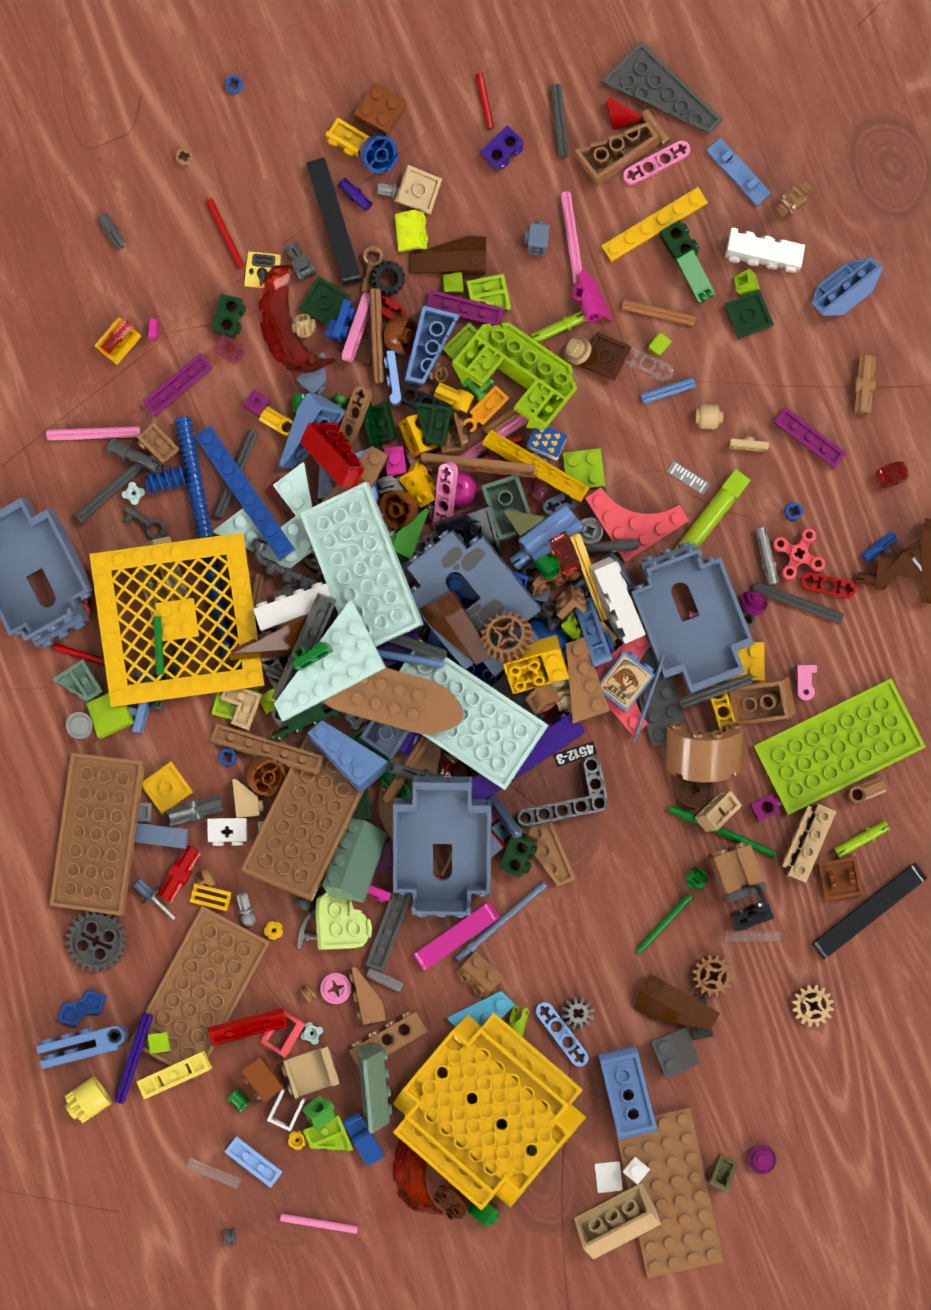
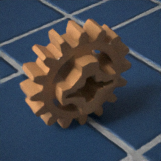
(794, 199)
(707, 967)

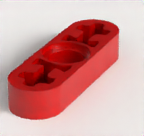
(841, 593)

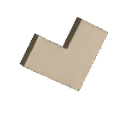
(247, 705)

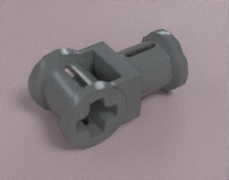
(301, 264)

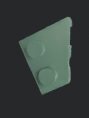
(80, 680)

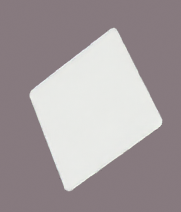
(608, 1177)

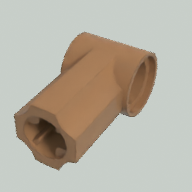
(867, 790)

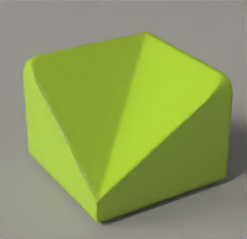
(746, 282)
(453, 283)
(659, 344)
(267, 701)
(159, 1042)

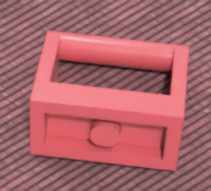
(291, 1039)

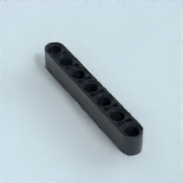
(334, 221)
(869, 911)

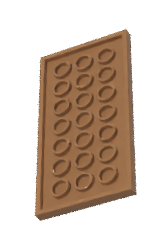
(303, 828)
(97, 834)
(203, 985)
(679, 1194)

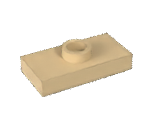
(748, 444)

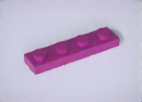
(466, 308)
(177, 385)
(809, 437)

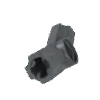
(193, 811)

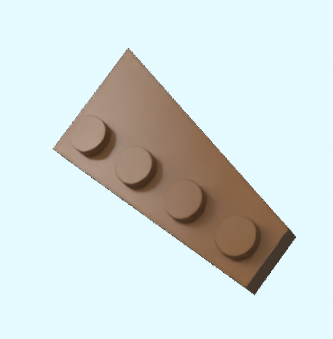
(373, 463)
(585, 687)
(550, 851)

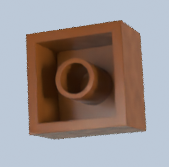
(380, 109)
(262, 1079)

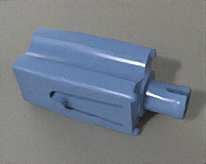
(537, 542)

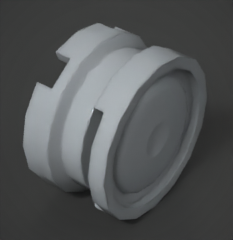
(389, 484)
(592, 532)
(79, 725)

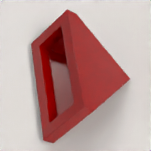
(621, 115)

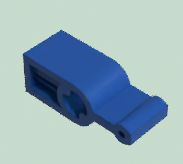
(363, 1140)

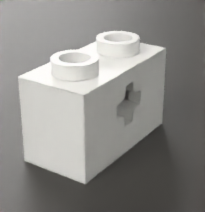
(239, 828)

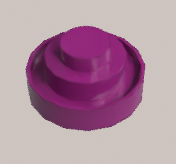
(753, 602)
(761, 1159)

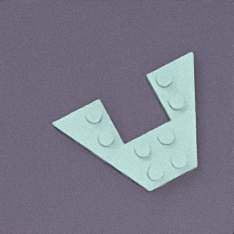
(296, 493)

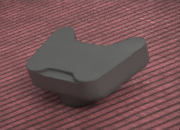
(549, 615)

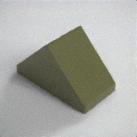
(522, 522)
(722, 1173)

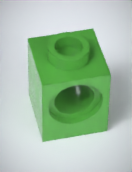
(319, 1112)

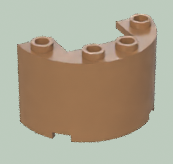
(704, 755)

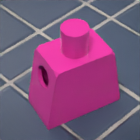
(396, 461)

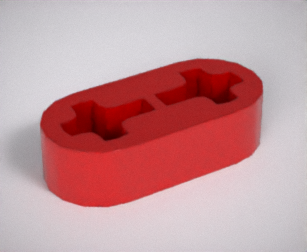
(392, 305)

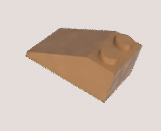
(763, 701)

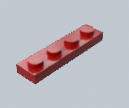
(247, 1026)

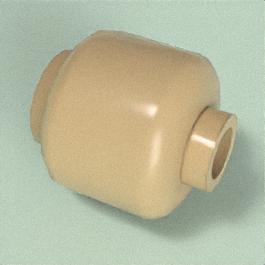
(708, 416)

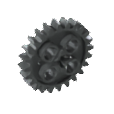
(89, 957)

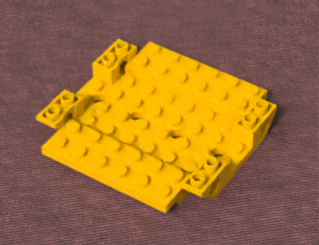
(511, 1085)

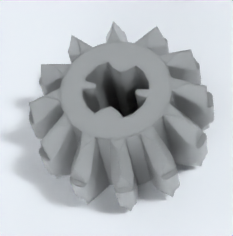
(577, 1019)

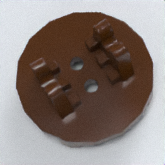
(450, 1201)

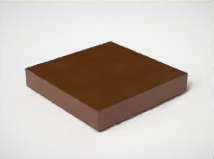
(606, 356)

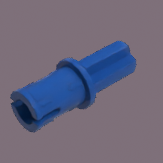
(879, 547)

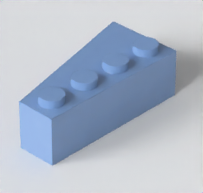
(429, 338)
(352, 759)

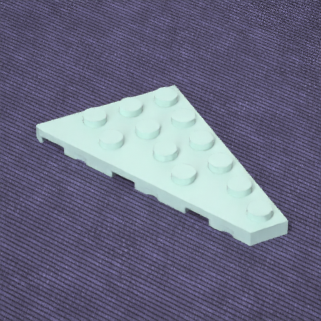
(351, 662)

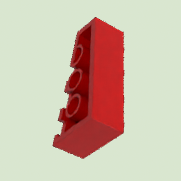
(333, 453)

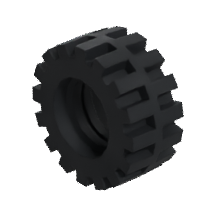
(395, 269)

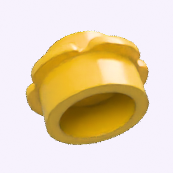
(273, 925)
(302, 1140)

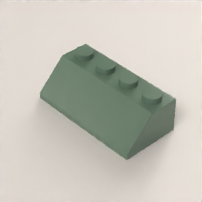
(355, 861)
(373, 1086)

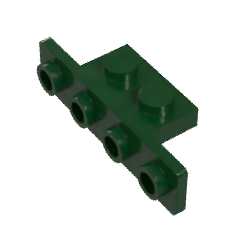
(379, 424)
(299, 722)

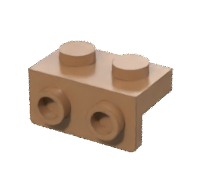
(456, 439)
(157, 443)
(568, 599)
(479, 975)

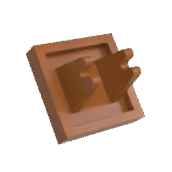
(840, 878)

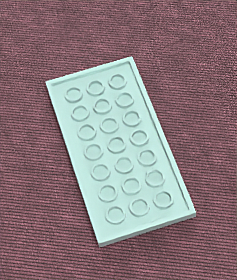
(362, 562)
(494, 730)

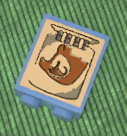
(626, 681)

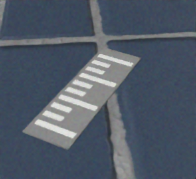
(688, 477)

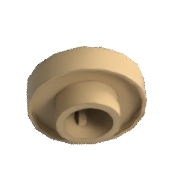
(577, 350)

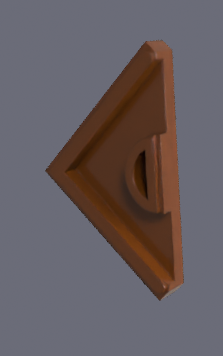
(364, 351)

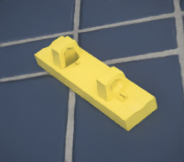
(174, 1075)

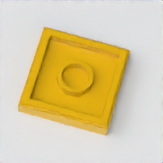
(166, 787)

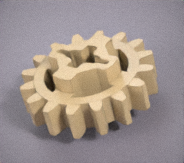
(817, 997)

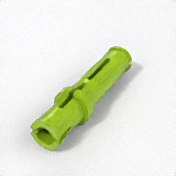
(558, 327)
(862, 838)

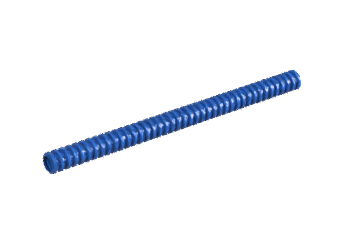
(201, 519)

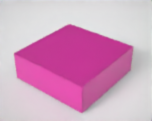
(153, 329)

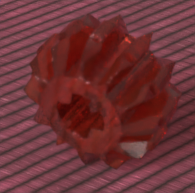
(892, 474)

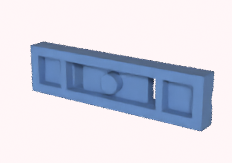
(738, 172)
(594, 634)
(143, 708)

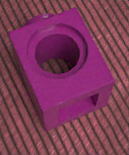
(256, 403)
(757, 809)

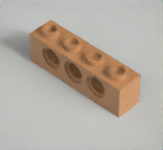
(416, 1027)

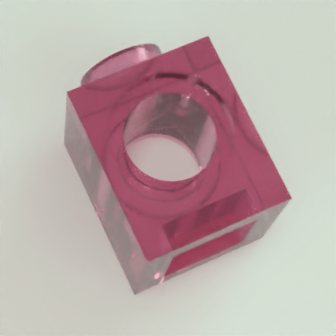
(226, 341)

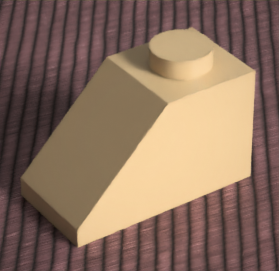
(246, 802)

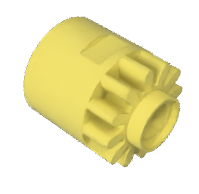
(87, 1100)

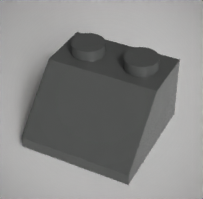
(675, 1052)

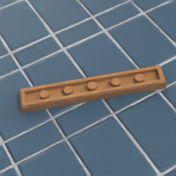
(480, 465)
(264, 747)

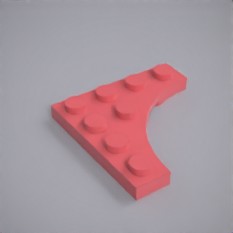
(626, 524)
(631, 718)

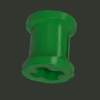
(238, 1100)

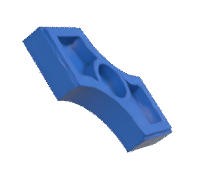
(73, 1012)

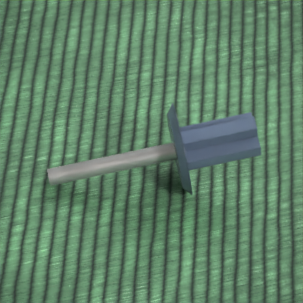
(149, 893)

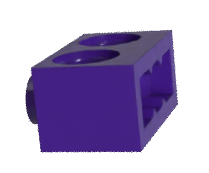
(498, 145)

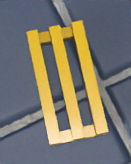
(195, 893)

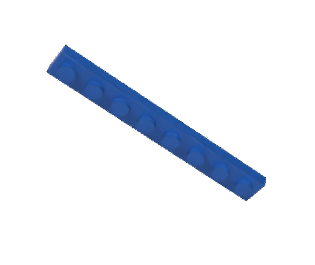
(245, 493)

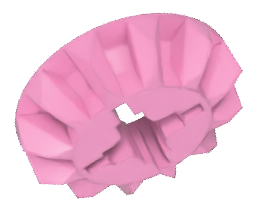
(327, 984)

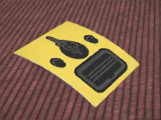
(258, 266)

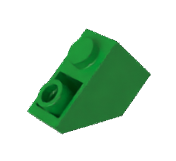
(487, 1216)

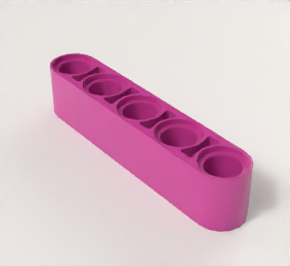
(456, 936)

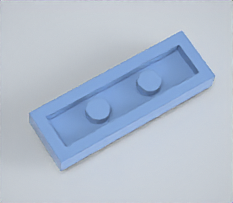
(253, 1161)

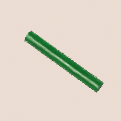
(158, 645)

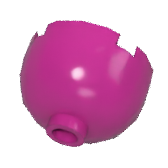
(465, 490)

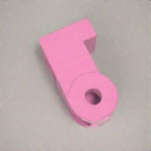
(804, 681)

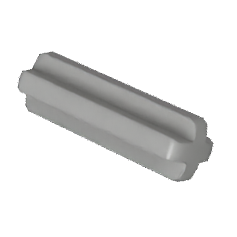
(384, 979)

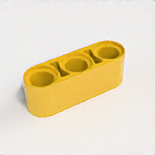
(722, 702)

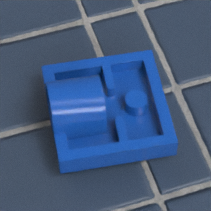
(339, 329)

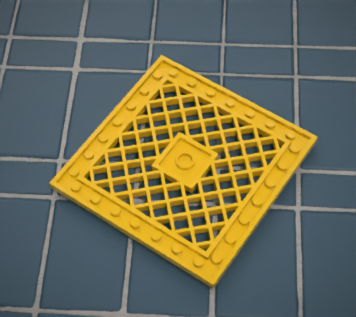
(177, 618)

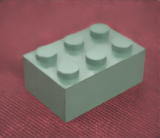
(503, 495)

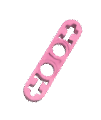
(657, 164)
(357, 328)
(441, 495)

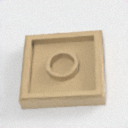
(422, 189)

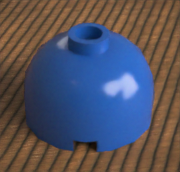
(379, 153)

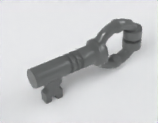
(148, 523)

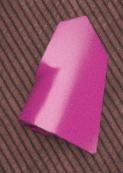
(592, 300)

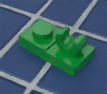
(307, 658)

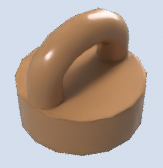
(206, 877)

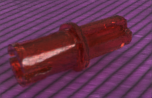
(116, 336)

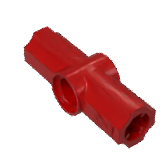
(179, 873)

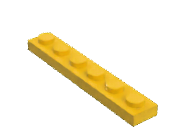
(654, 224)
(545, 471)

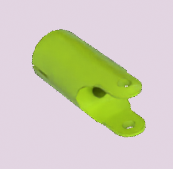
(518, 1025)

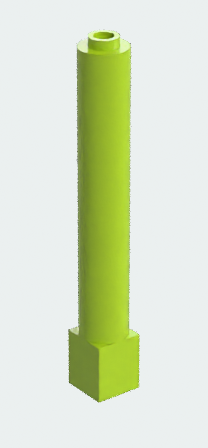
(716, 509)

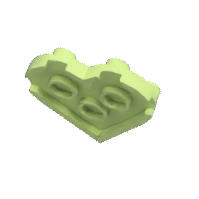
(340, 924)

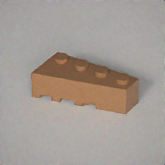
(609, 157)

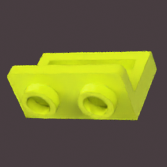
(411, 230)

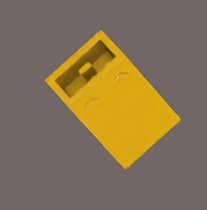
(539, 666)

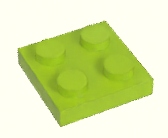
(585, 467)

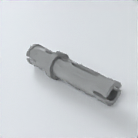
(767, 558)

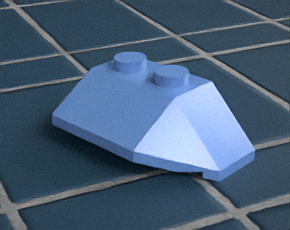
(846, 286)

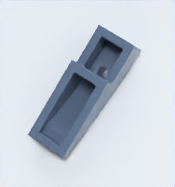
(161, 835)

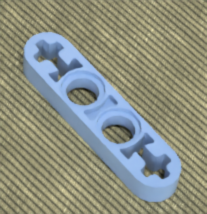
(564, 1032)

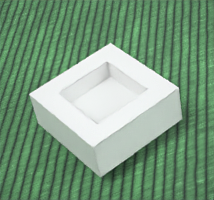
(636, 1170)

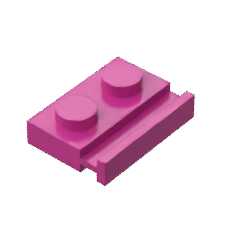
(380, 895)

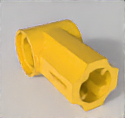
(458, 399)
(275, 420)

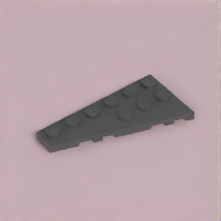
(656, 85)

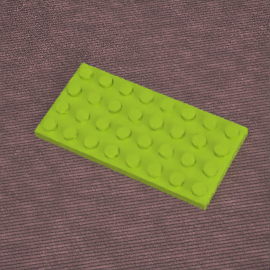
(839, 746)

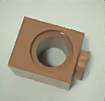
(542, 699)

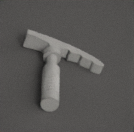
(302, 935)

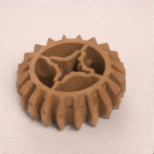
(501, 650)

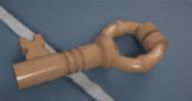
(370, 265)

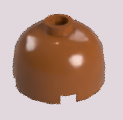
(399, 334)
(398, 508)
(265, 776)

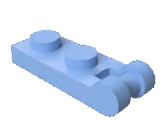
(392, 379)

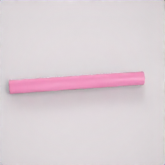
(318, 1223)

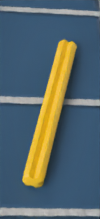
(585, 563)

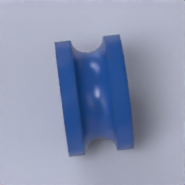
(228, 83)
(791, 506)
(222, 756)

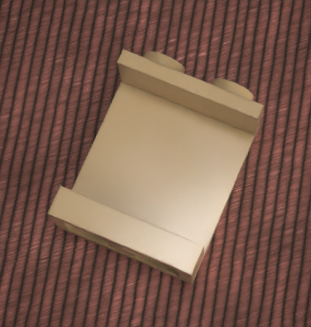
(310, 1072)

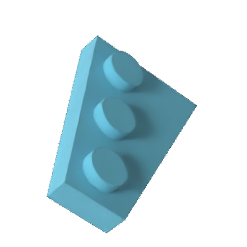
(482, 1011)

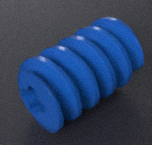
(165, 479)

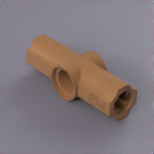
(865, 384)

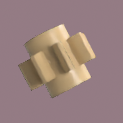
(303, 325)

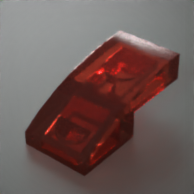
(565, 552)

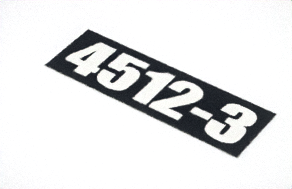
(575, 754)

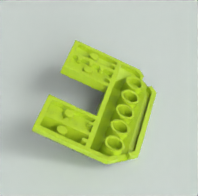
(526, 362)

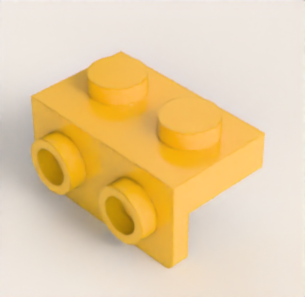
(346, 137)
(123, 347)
(419, 484)

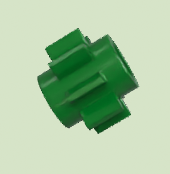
(696, 878)

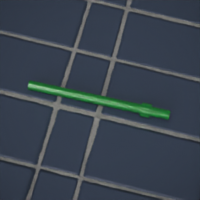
(688, 816)

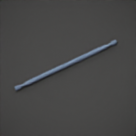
(649, 697)

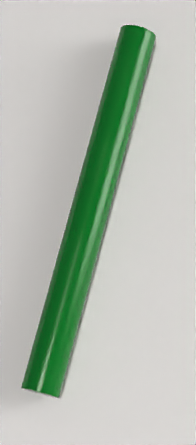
(664, 923)

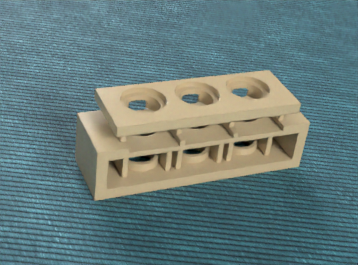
(811, 843)

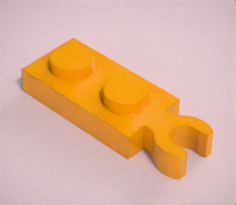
(486, 408)

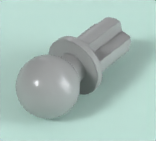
(388, 190)
(248, 918)

